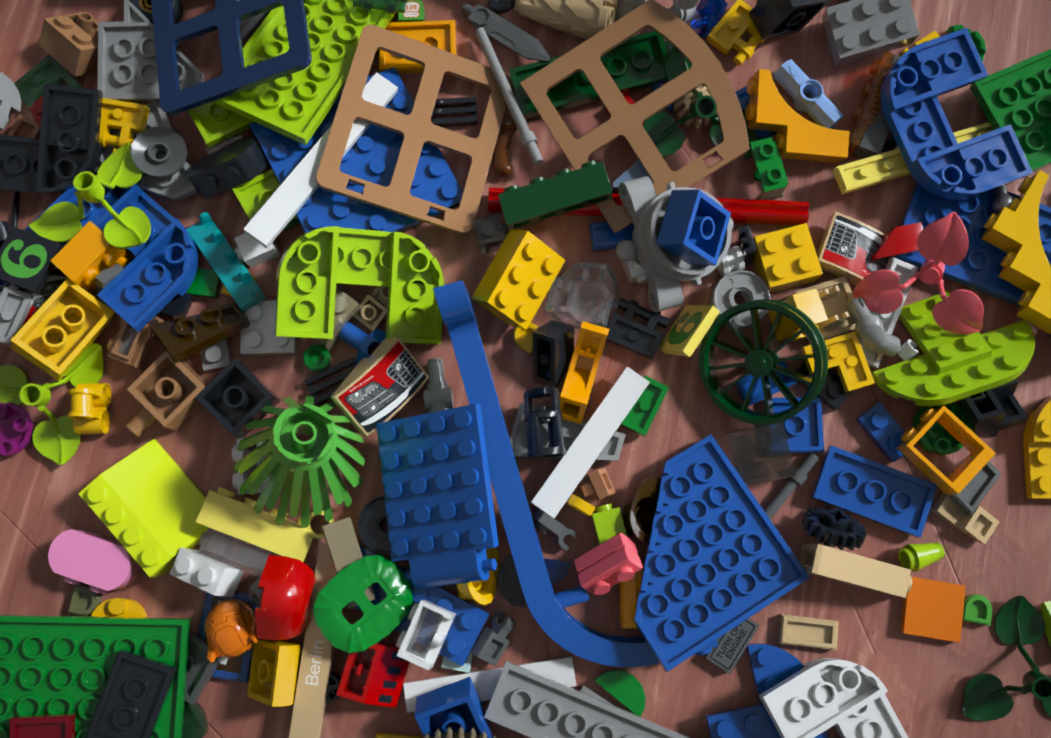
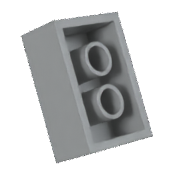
(868, 28)

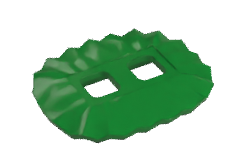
(377, 619)

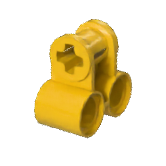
(89, 408)

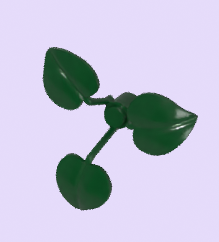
(662, 127)
(984, 693)

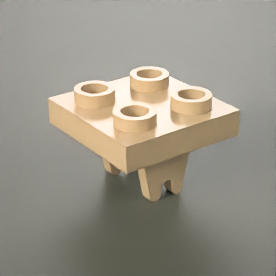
(834, 298)

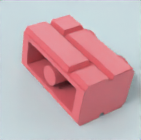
(608, 564)

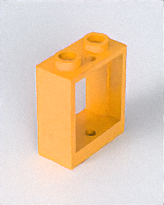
(967, 470)

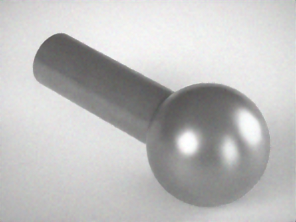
(1002, 199)

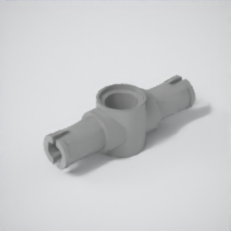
(438, 394)

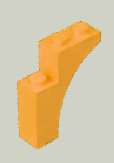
(796, 135)

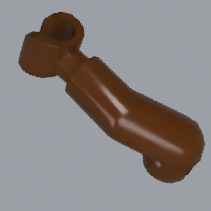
(500, 152)

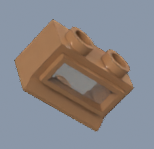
(130, 344)

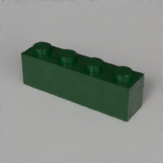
(555, 195)

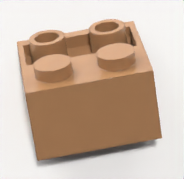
(72, 41)

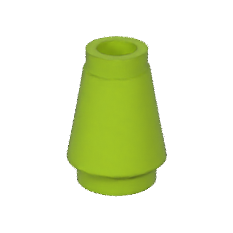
(920, 555)

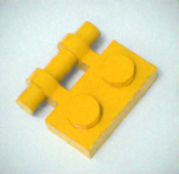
(731, 28)
(124, 117)

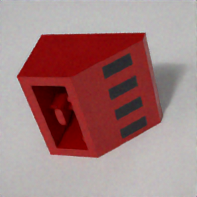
(374, 675)

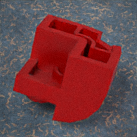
(284, 598)

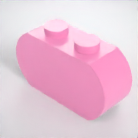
(92, 560)

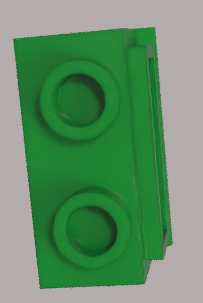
(769, 168)

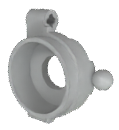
(662, 267)

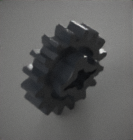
(834, 528)

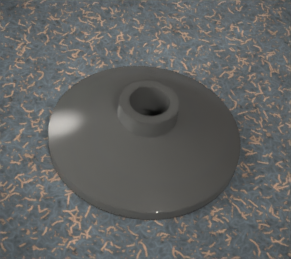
(156, 141)

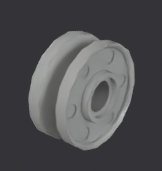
(740, 283)

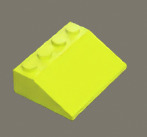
(148, 507)

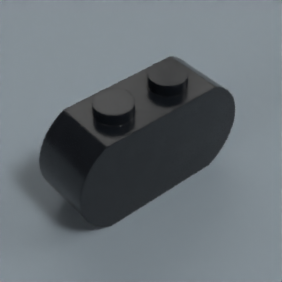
(227, 168)

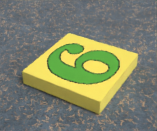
(688, 330)

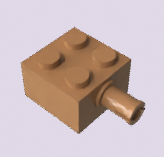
(166, 394)

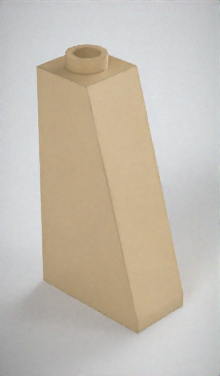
(855, 570)

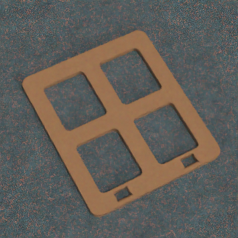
(415, 129)

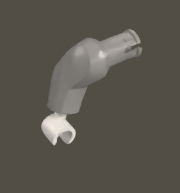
(873, 334)

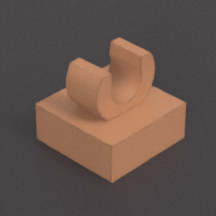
(599, 484)

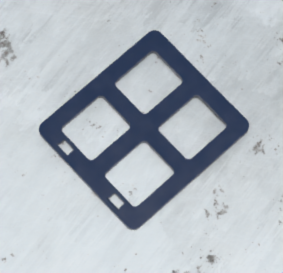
(235, 76)

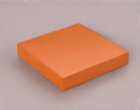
(933, 610)

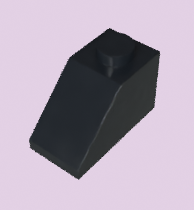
(552, 351)

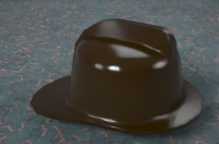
(640, 511)

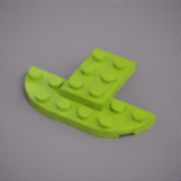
(952, 362)

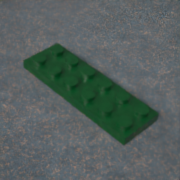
(632, 65)

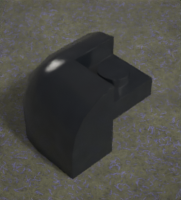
(993, 410)

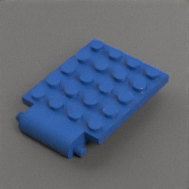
(439, 496)

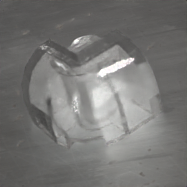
(584, 295)

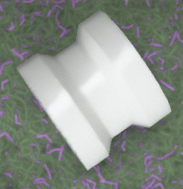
(732, 262)

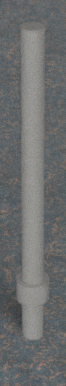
(527, 137)

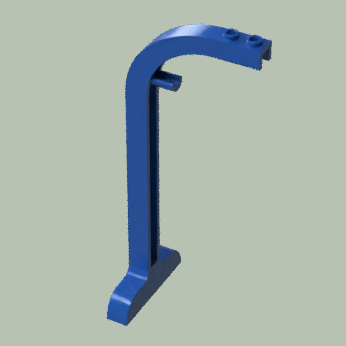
(542, 601)

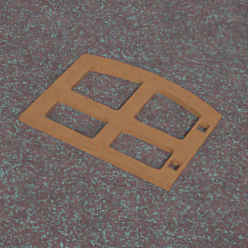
(628, 118)

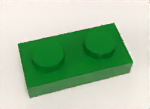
(646, 407)

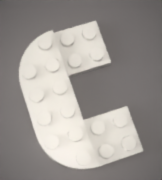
(829, 695)

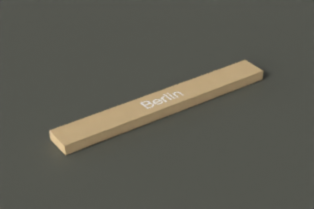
(315, 663)

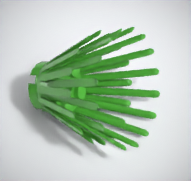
(298, 462)

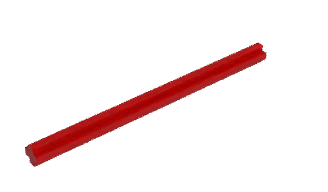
(741, 210)

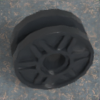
(371, 526)

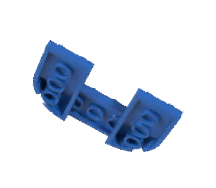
(923, 131)
(161, 266)

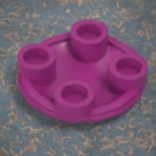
(15, 429)

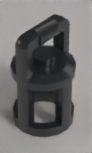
(543, 415)

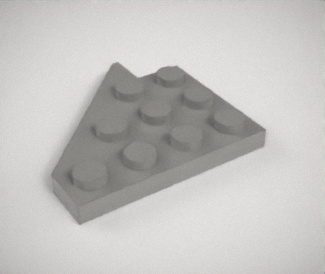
(129, 60)

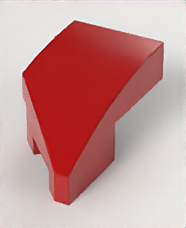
(898, 242)

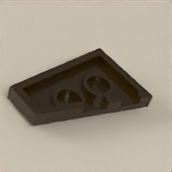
(194, 333)

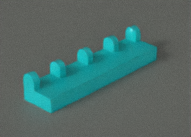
(225, 263)

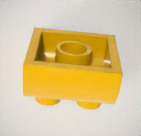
(274, 672)

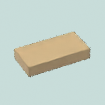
(808, 631)

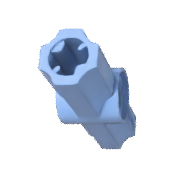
(797, 83)

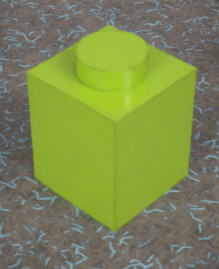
(607, 522)

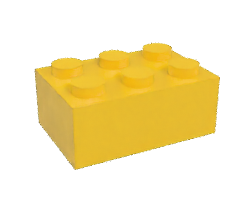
(518, 278)
(62, 329)

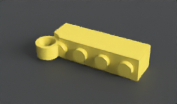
(240, 521)

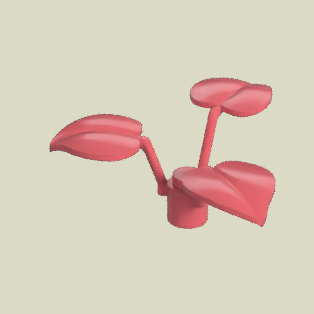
(941, 244)

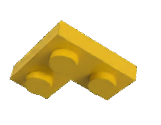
(848, 358)

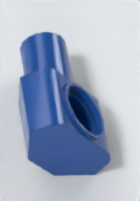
(360, 340)

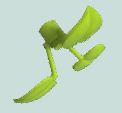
(125, 231)
(54, 437)

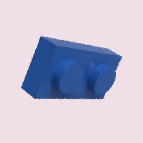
(882, 430)

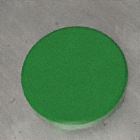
(938, 439)

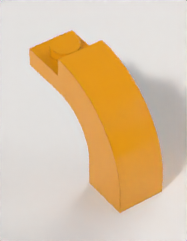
(582, 371)

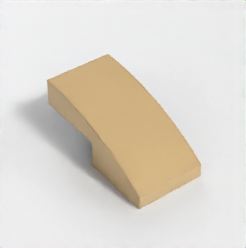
(977, 526)

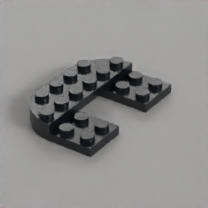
(65, 144)

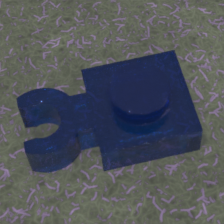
(710, 15)

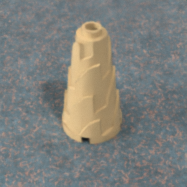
(574, 17)

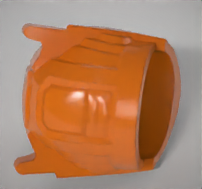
(230, 629)

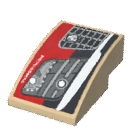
(849, 247)
(380, 386)

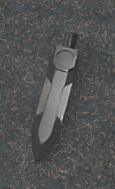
(506, 33)

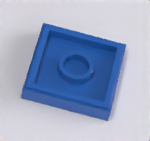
(805, 429)

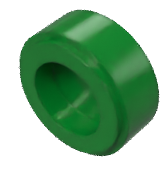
(317, 358)

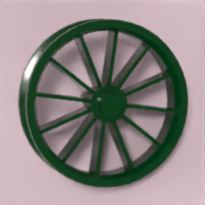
(762, 362)

